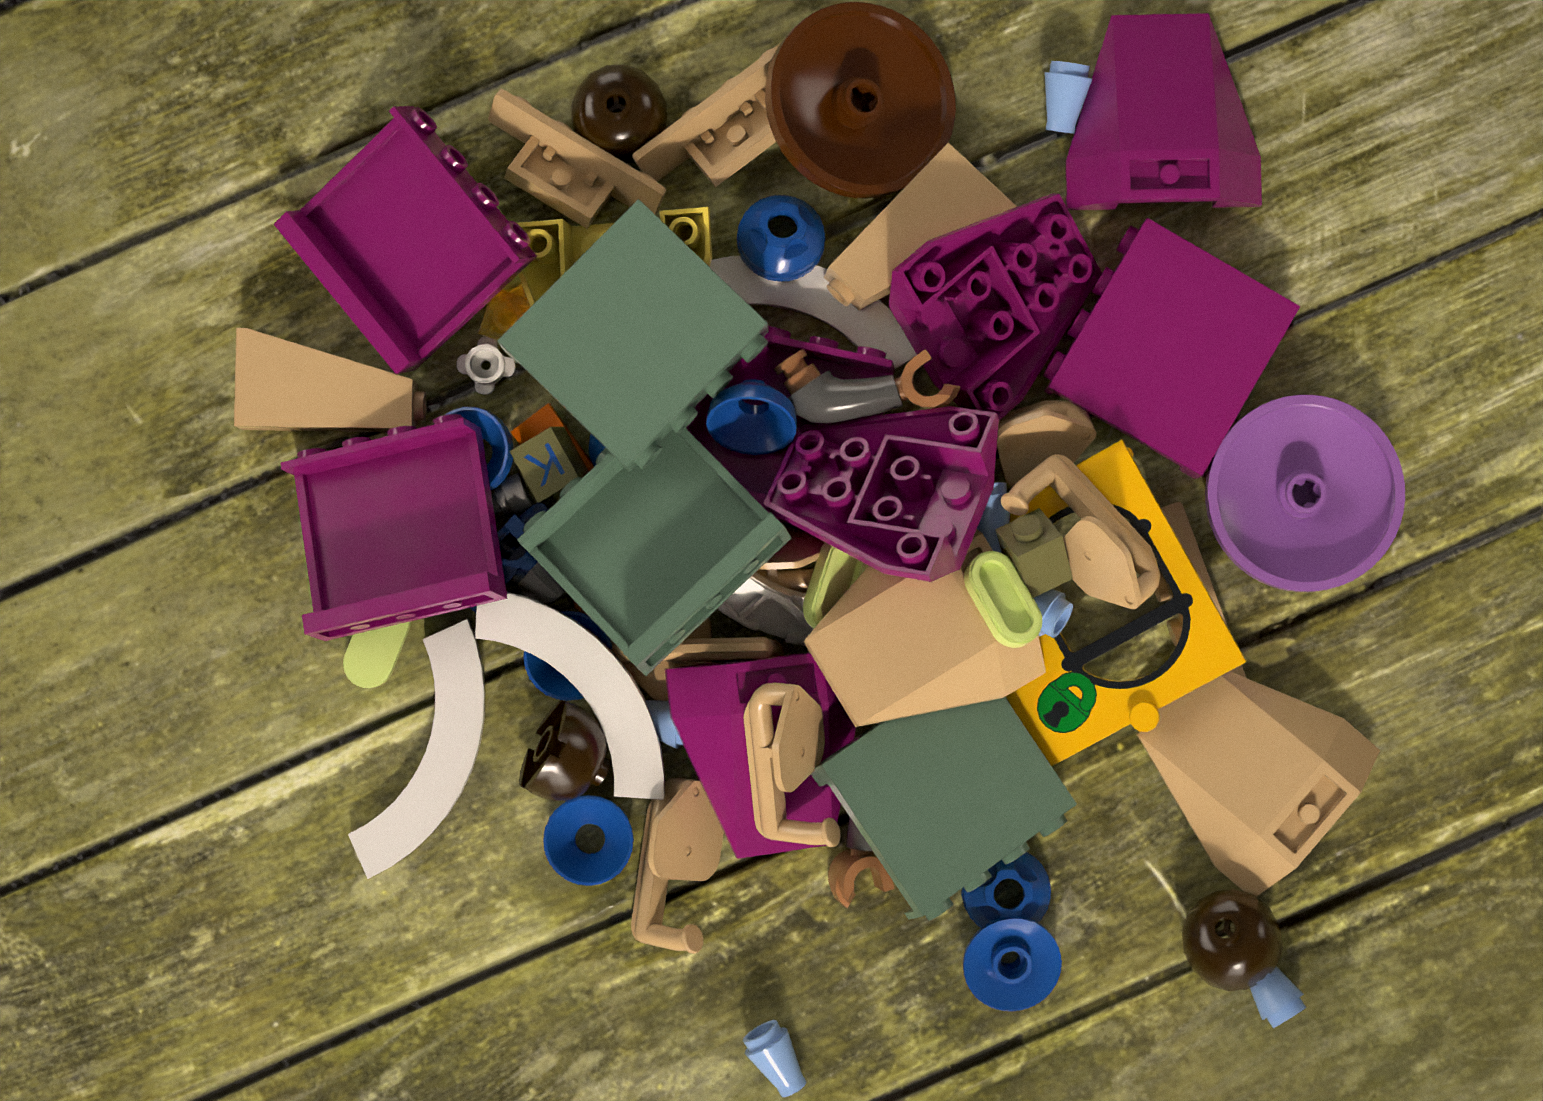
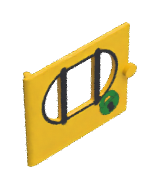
(1074, 708)

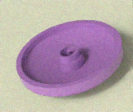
(1305, 493)

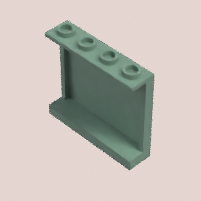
(635, 336)
(653, 545)
(946, 797)

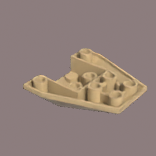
(915, 647)
(1257, 774)

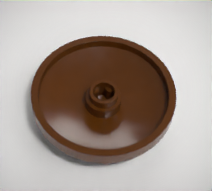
(859, 99)

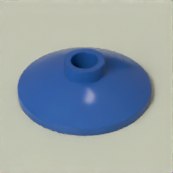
(1018, 983)

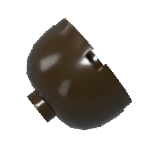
(637, 122)
(567, 755)
(1243, 956)

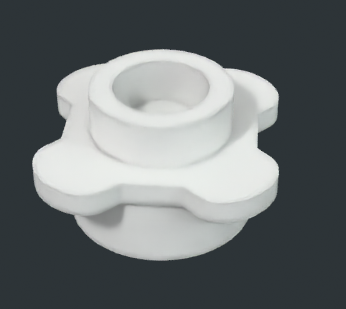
(485, 379)

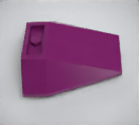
(1162, 120)
(994, 300)
(892, 487)
(708, 715)

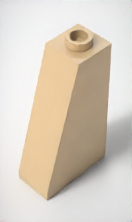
(936, 202)
(311, 390)

